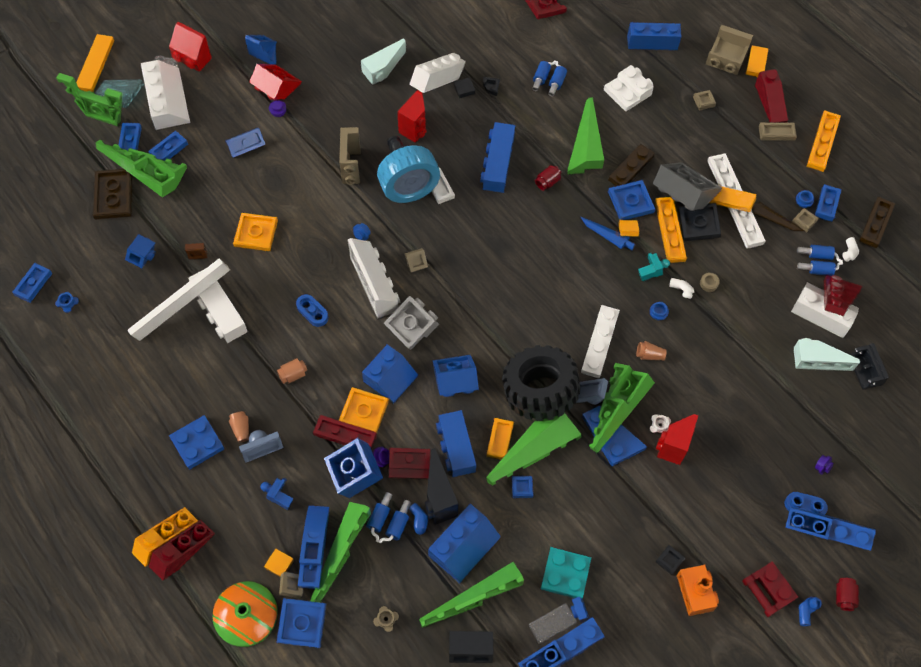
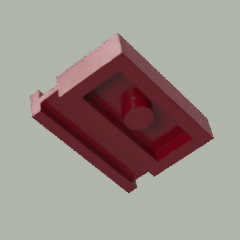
(409, 463)

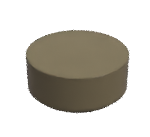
(709, 282)

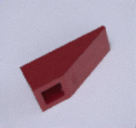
(179, 550)

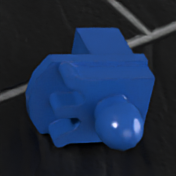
(275, 495)

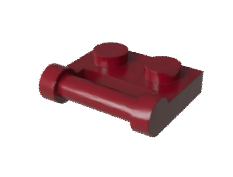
(775, 586)

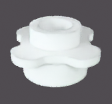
(657, 419)

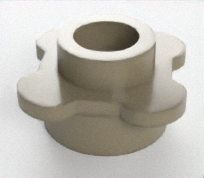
(392, 617)

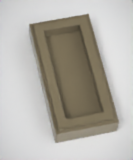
(777, 131)

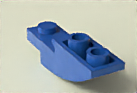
(830, 528)
(313, 547)
(565, 647)

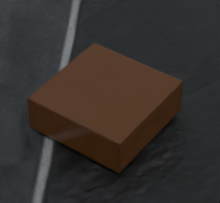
(196, 251)

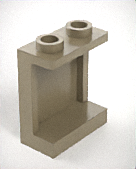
(729, 49)
(349, 145)

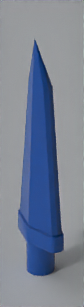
(609, 234)

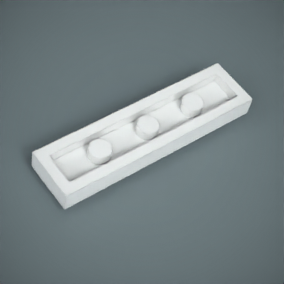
(600, 341)

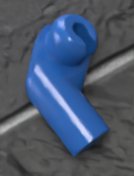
(806, 608)

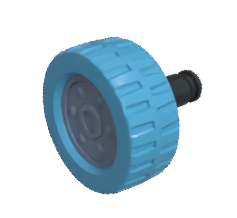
(407, 172)

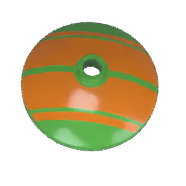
(254, 624)

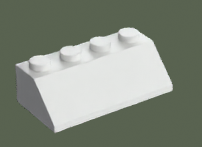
(165, 94)
(373, 277)

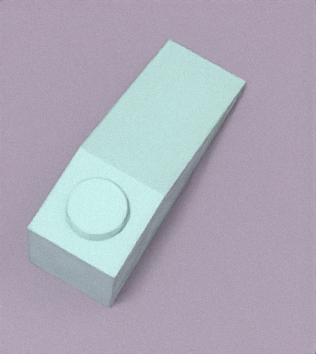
(380, 64)
(820, 356)

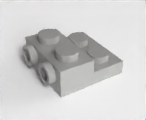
(411, 322)

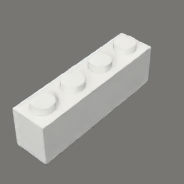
(437, 72)
(221, 312)

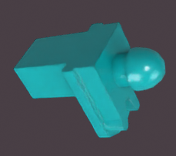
(655, 268)

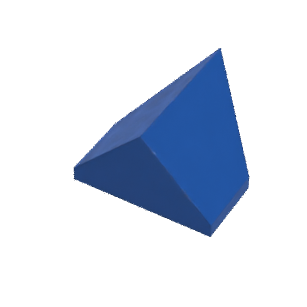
(262, 48)

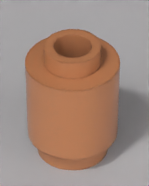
(292, 371)

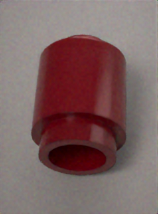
(548, 177)
(847, 594)

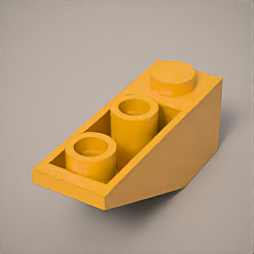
(161, 534)

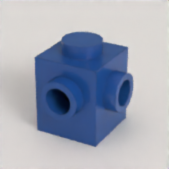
(140, 251)

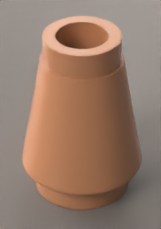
(649, 351)
(240, 426)

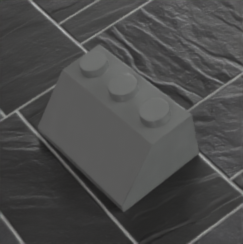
(686, 185)

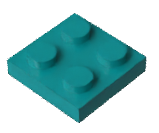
(566, 573)

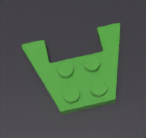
(94, 106)

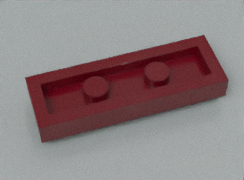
(342, 432)

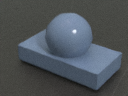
(592, 391)
(260, 445)

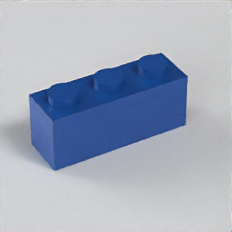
(654, 36)
(456, 444)

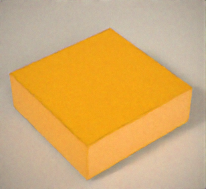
(628, 227)
(279, 562)

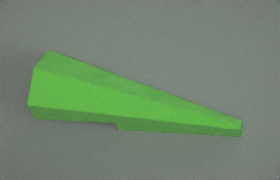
(587, 147)
(155, 173)
(623, 396)
(535, 445)
(351, 525)
(497, 583)

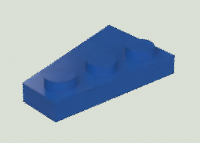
(620, 445)

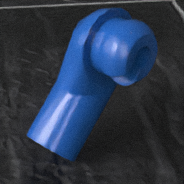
(420, 520)

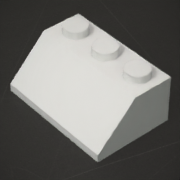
(811, 307)

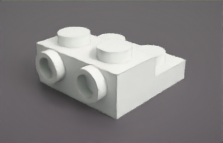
(629, 88)

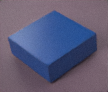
(522, 487)

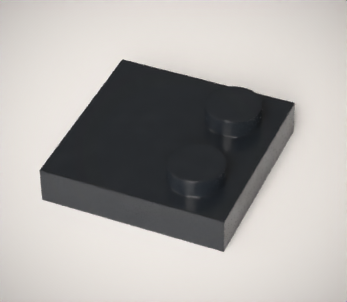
(700, 223)

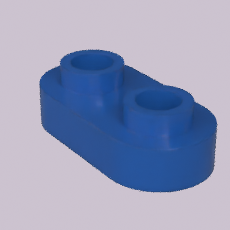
(313, 311)
(806, 502)

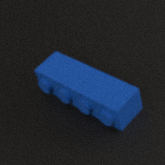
(498, 157)

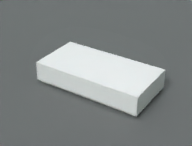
(443, 191)

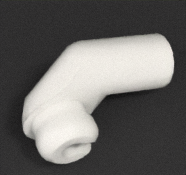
(853, 250)
(687, 289)

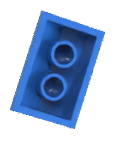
(464, 543)

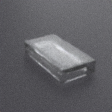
(552, 623)

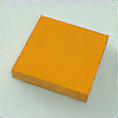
(255, 232)
(364, 409)

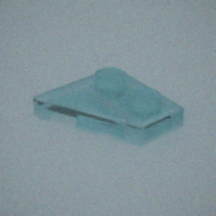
(128, 88)

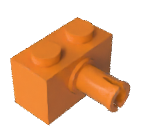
(697, 590)

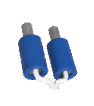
(542, 73)
(820, 267)
(397, 523)

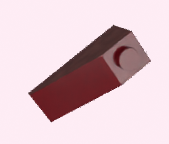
(772, 96)

